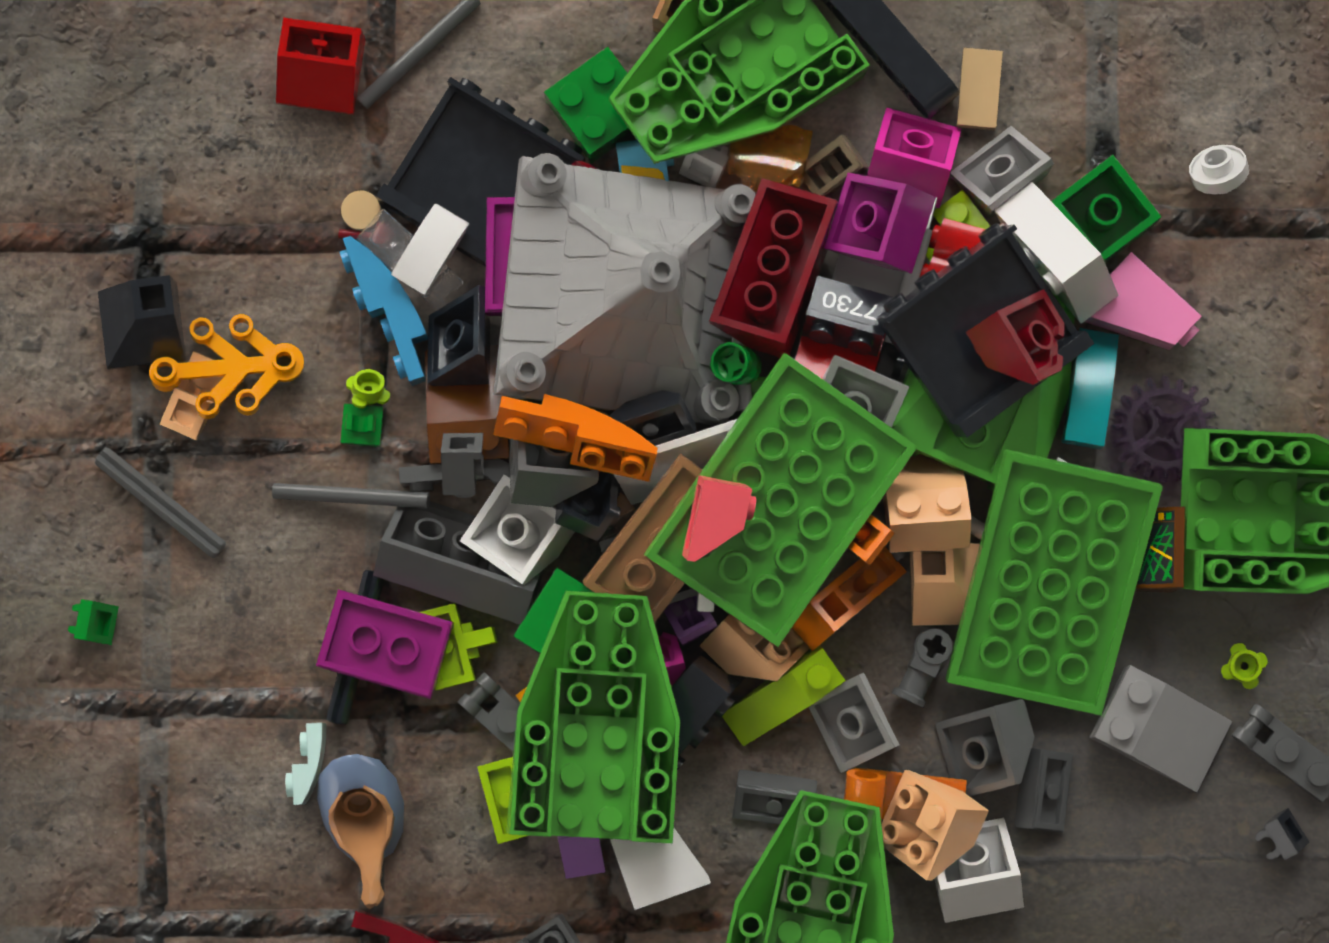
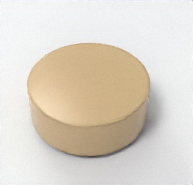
(359, 209)

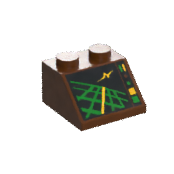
(1164, 555)

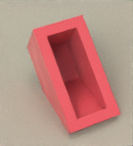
(716, 515)

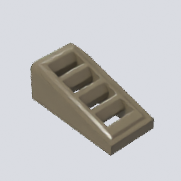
(828, 153)

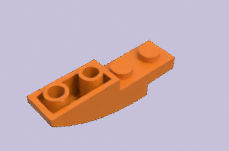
(589, 435)

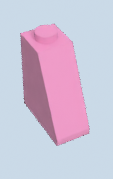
(1146, 308)

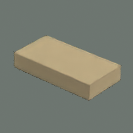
(979, 89)

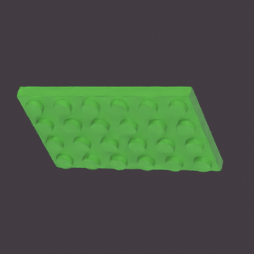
(815, 479)
(1053, 582)

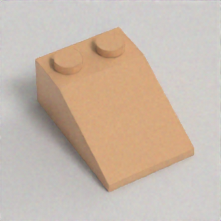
(928, 507)

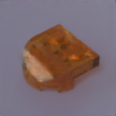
(772, 156)

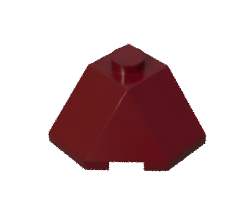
(1021, 339)

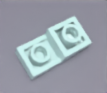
(305, 776)

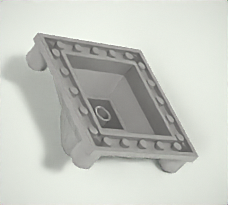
(616, 288)

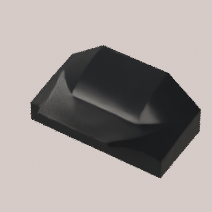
(657, 417)

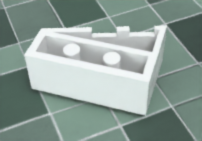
(1059, 252)

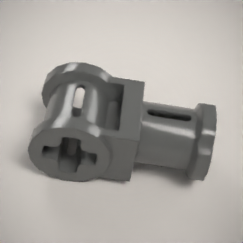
(923, 668)

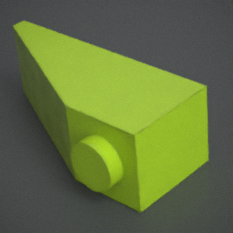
(780, 700)

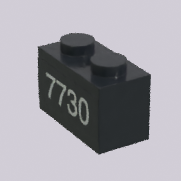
(845, 316)

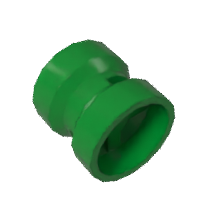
(727, 361)

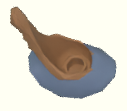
(373, 823)

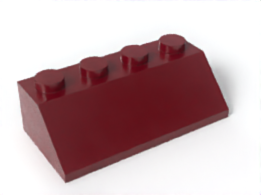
(774, 268)

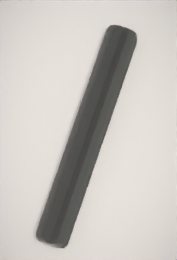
(160, 503)

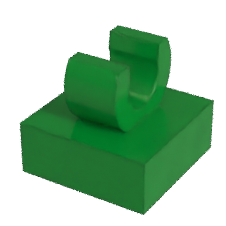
(362, 425)
(94, 622)

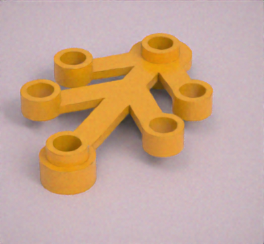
(233, 367)

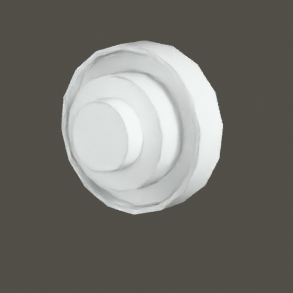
(1219, 169)

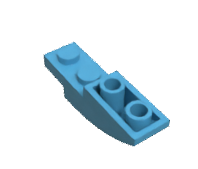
(385, 295)

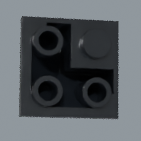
(141, 322)

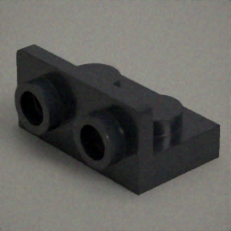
(591, 509)

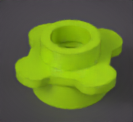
(367, 380)
(1255, 663)

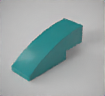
(1091, 392)

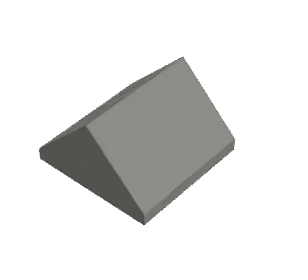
(1001, 170)
(853, 723)

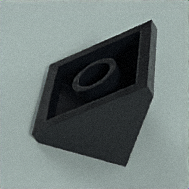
(460, 342)

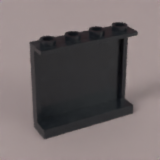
(464, 158)
(933, 323)

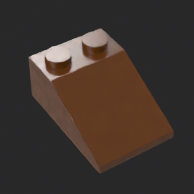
(465, 411)

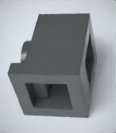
(461, 463)

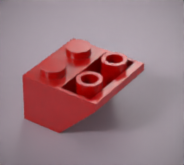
(319, 65)

